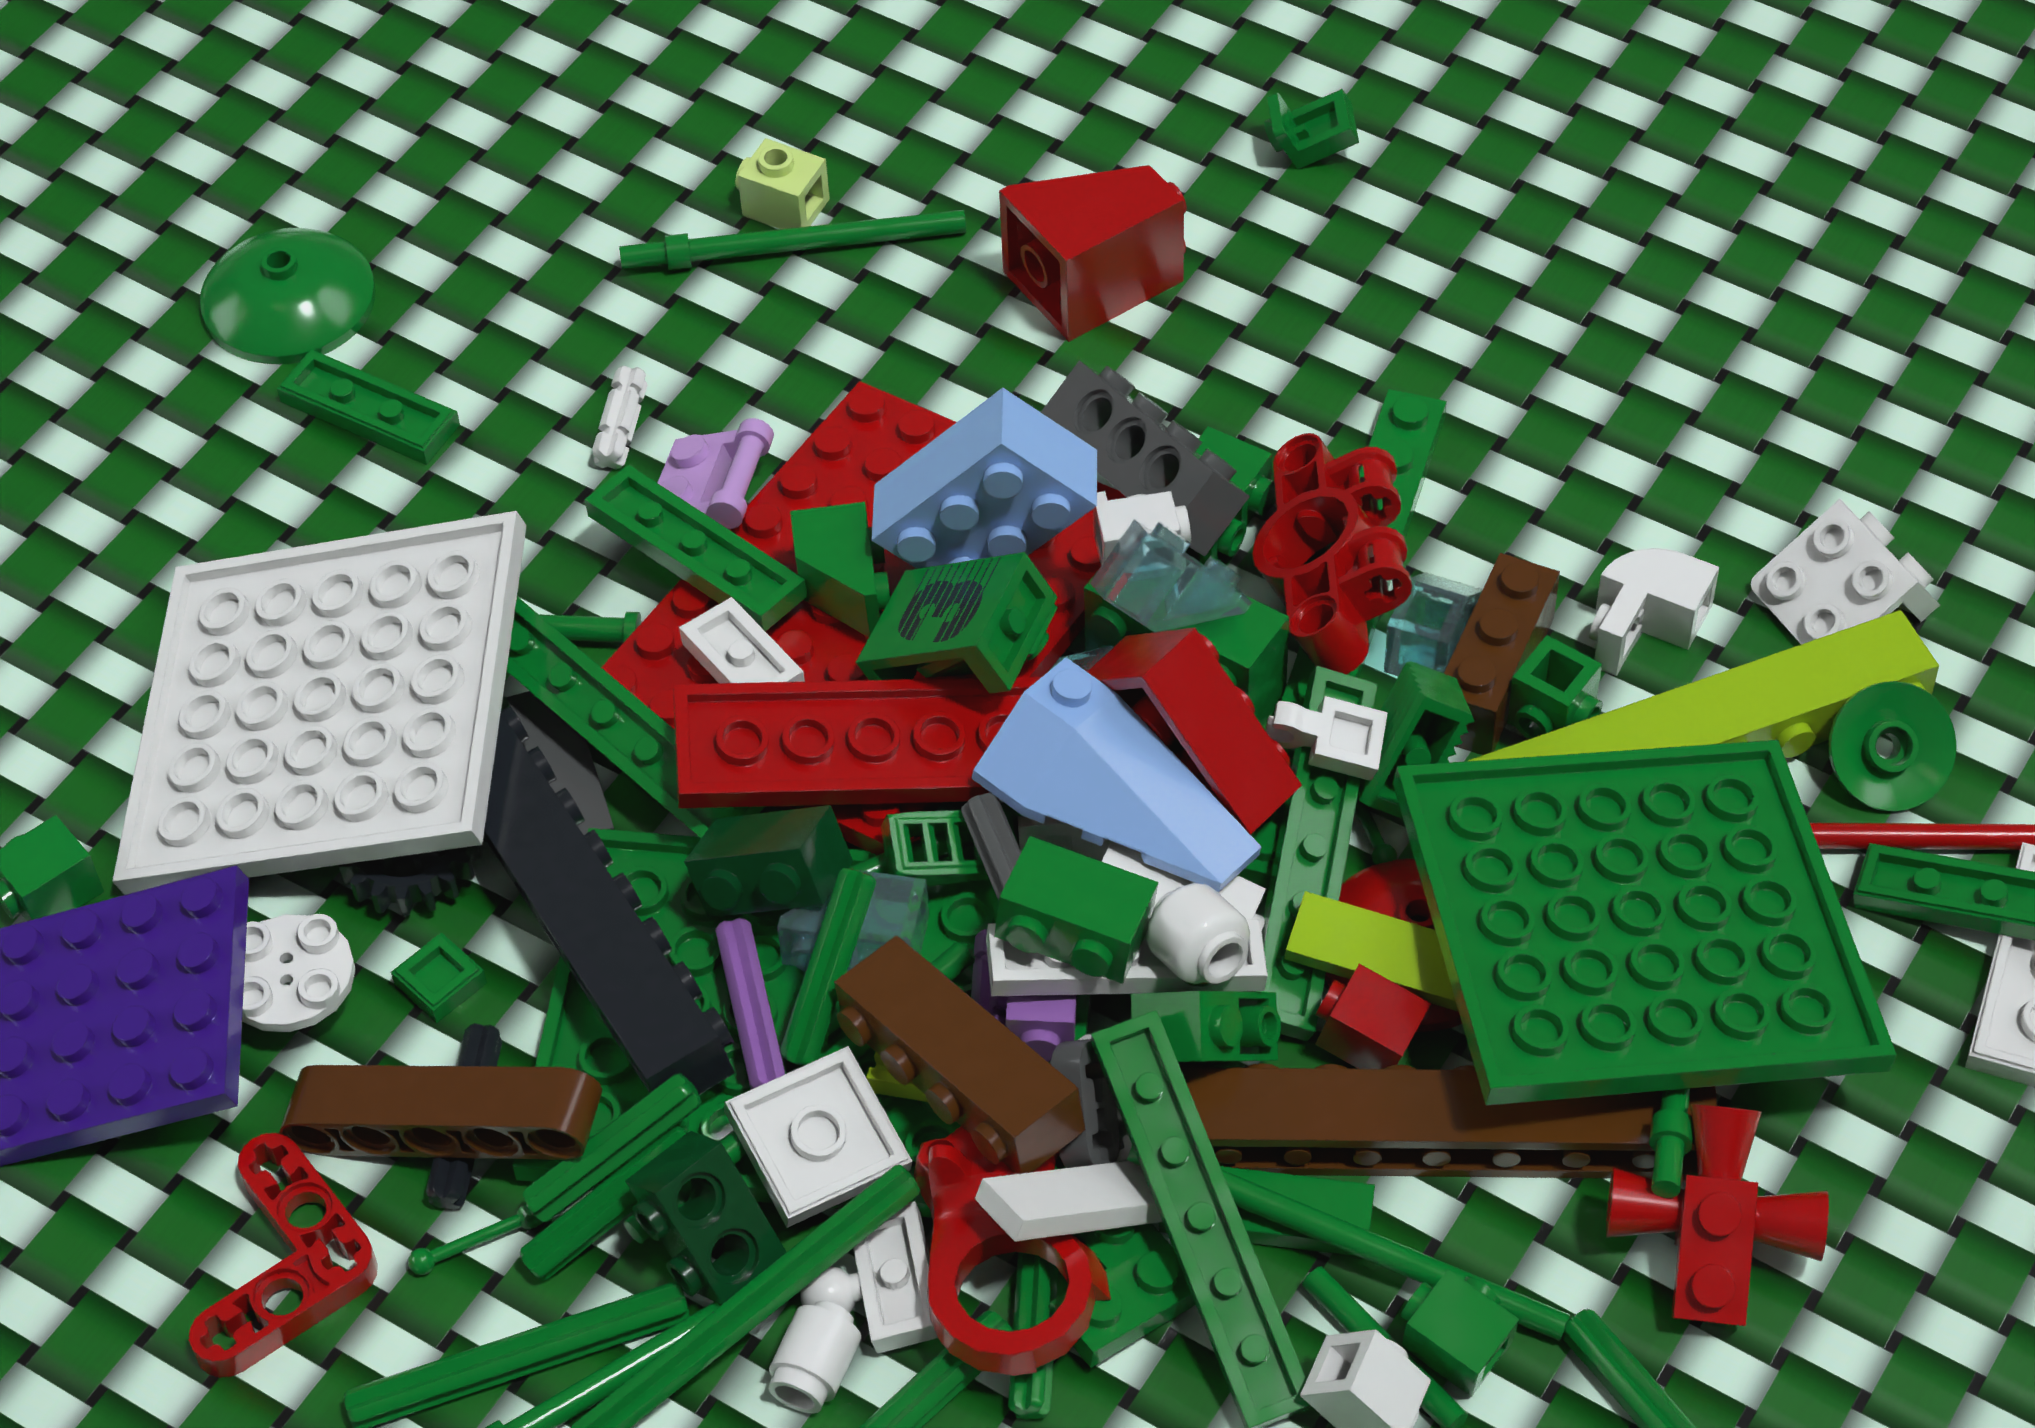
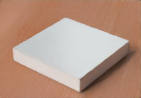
(816, 1135)

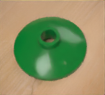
(1921, 746)

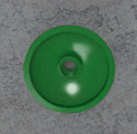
(287, 295)

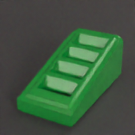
(898, 852)

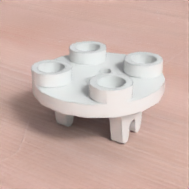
(319, 972)

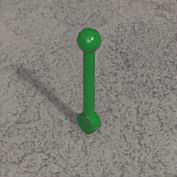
(1382, 851)
(423, 1260)

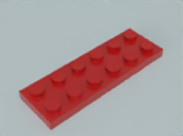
(834, 741)

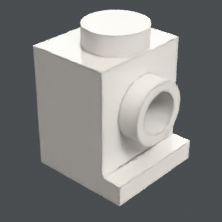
(1115, 516)

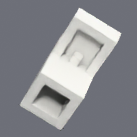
(1650, 594)

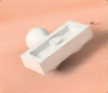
(889, 1281)

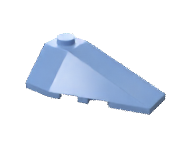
(1096, 765)

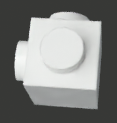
(1365, 1382)

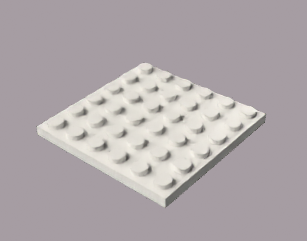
(325, 704)

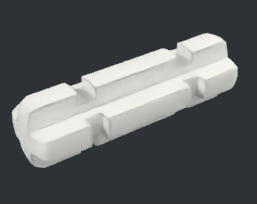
(619, 417)

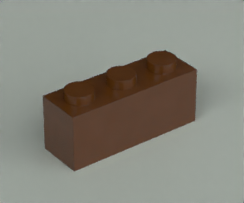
(1497, 640)

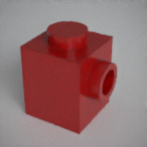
(1369, 1020)

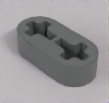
(1101, 1138)

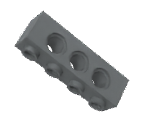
(1144, 454)

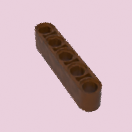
(442, 1111)

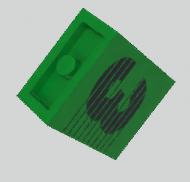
(964, 610)

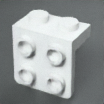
(1841, 577)

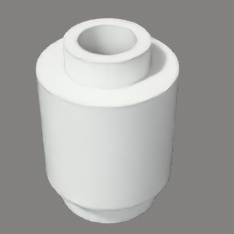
(813, 1356)

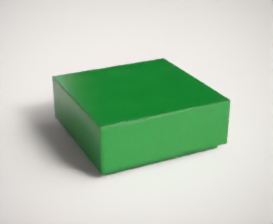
(439, 977)

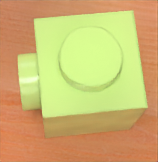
(782, 185)

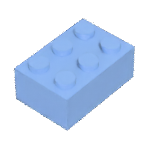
(986, 487)

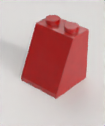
(1093, 244)

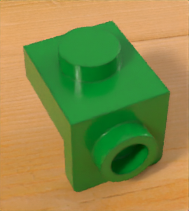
(1312, 129)

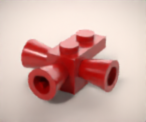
(1718, 1218)

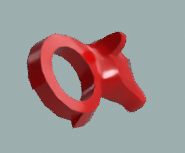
(966, 1235)

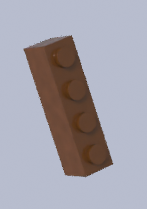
(959, 1057)

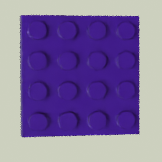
(122, 1014)

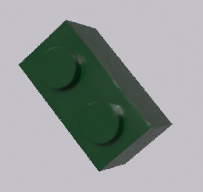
(768, 861)

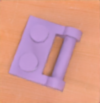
(717, 469)

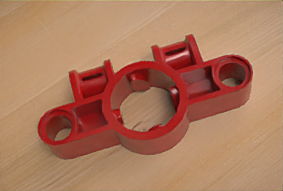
(1347, 585)

